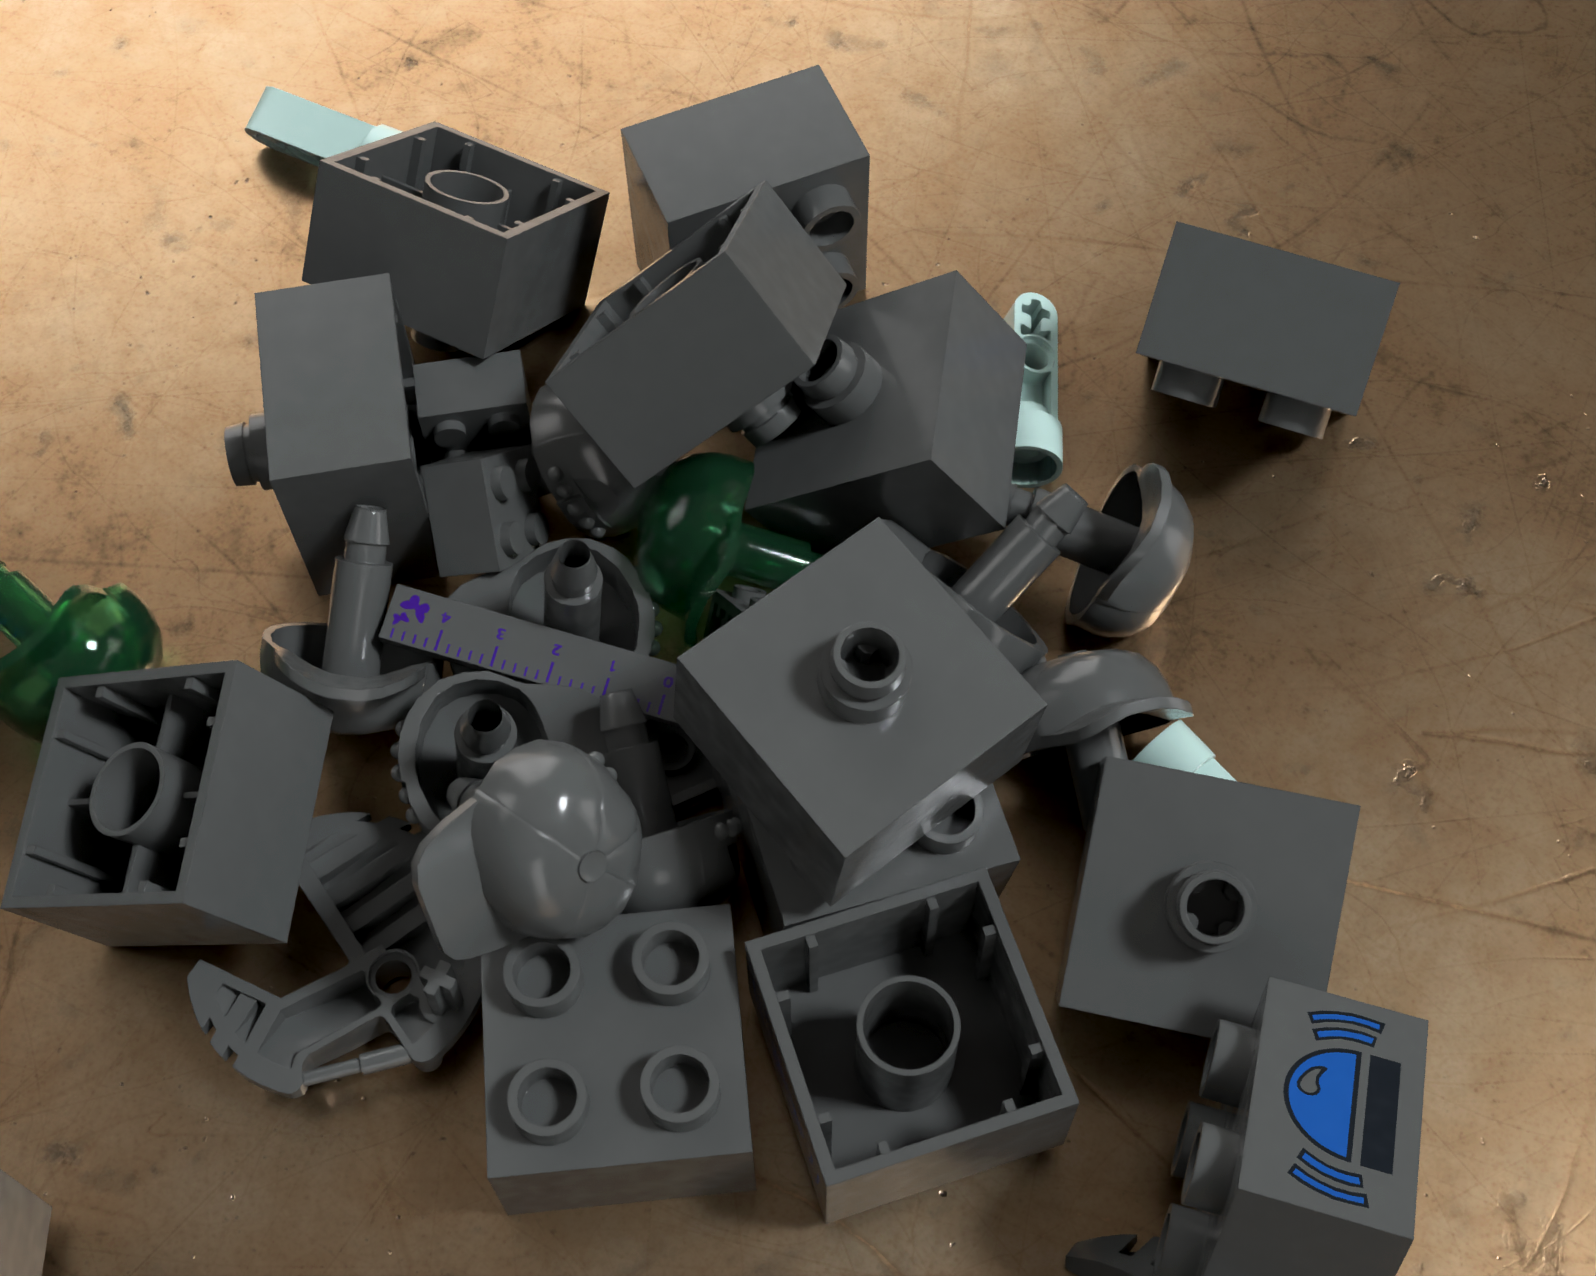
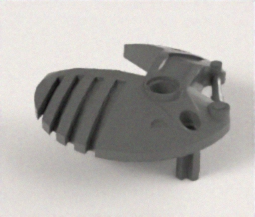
(365, 895)

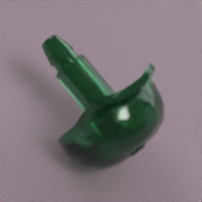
(696, 537)
(77, 636)

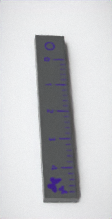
(525, 650)

